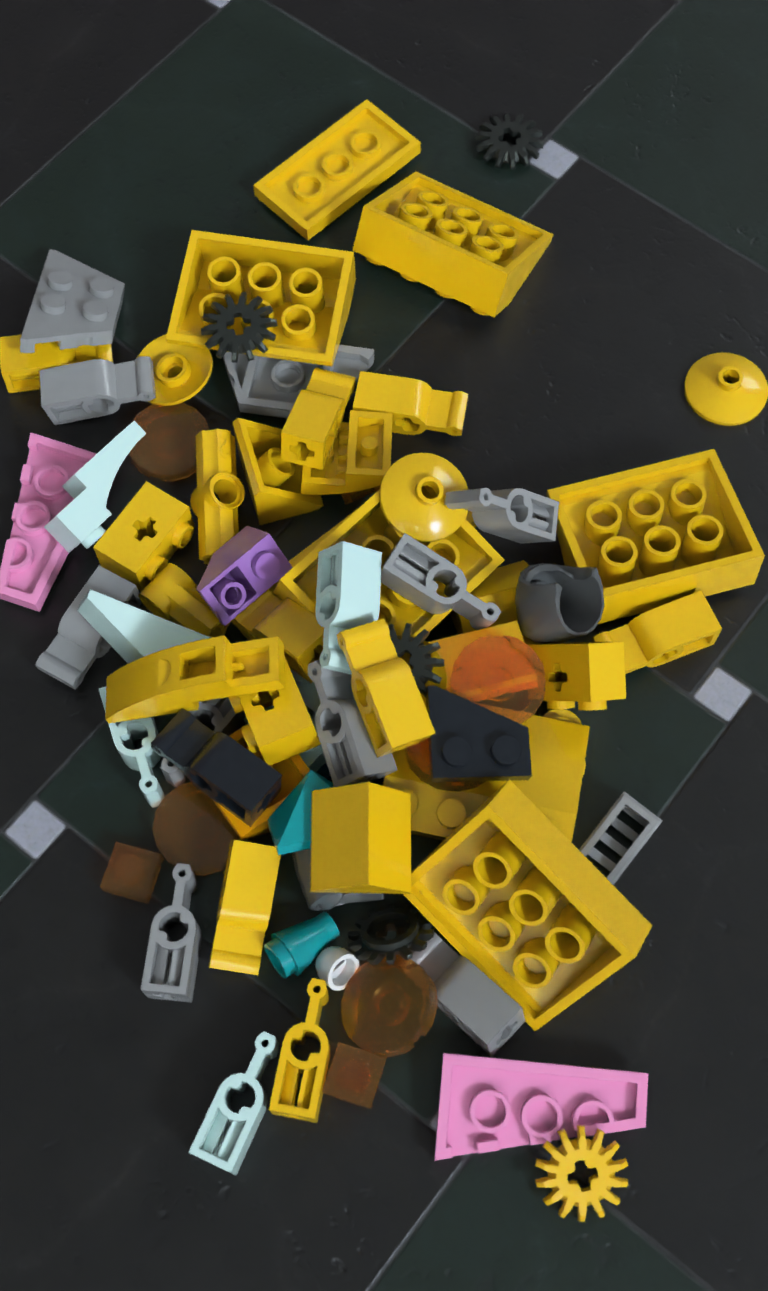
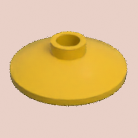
(177, 370)
(721, 401)
(409, 509)

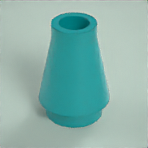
(300, 944)

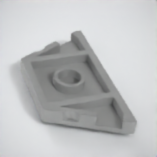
(72, 306)
(272, 384)

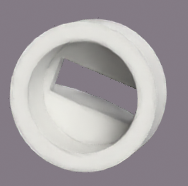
(336, 967)

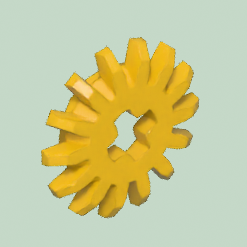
(594, 1156)

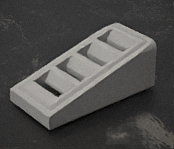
(637, 812)

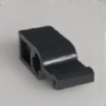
(219, 766)

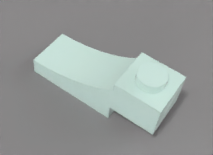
(90, 490)

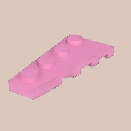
(32, 554)
(520, 1102)

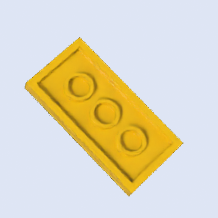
(337, 169)

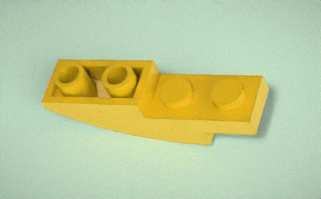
(193, 673)

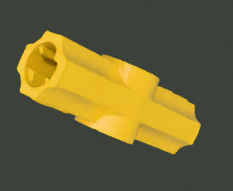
(216, 475)

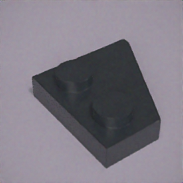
(474, 742)

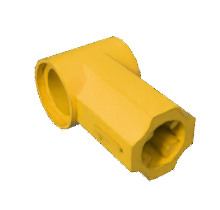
(175, 598)

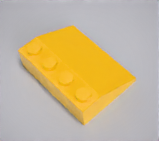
(450, 242)
(302, 284)
(371, 530)
(658, 533)
(554, 787)
(526, 906)

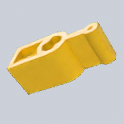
(22, 369)
(412, 402)
(316, 418)
(291, 623)
(666, 632)
(384, 689)
(244, 907)
(313, 1070)

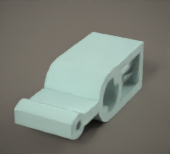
(345, 596)
(141, 759)
(227, 1134)

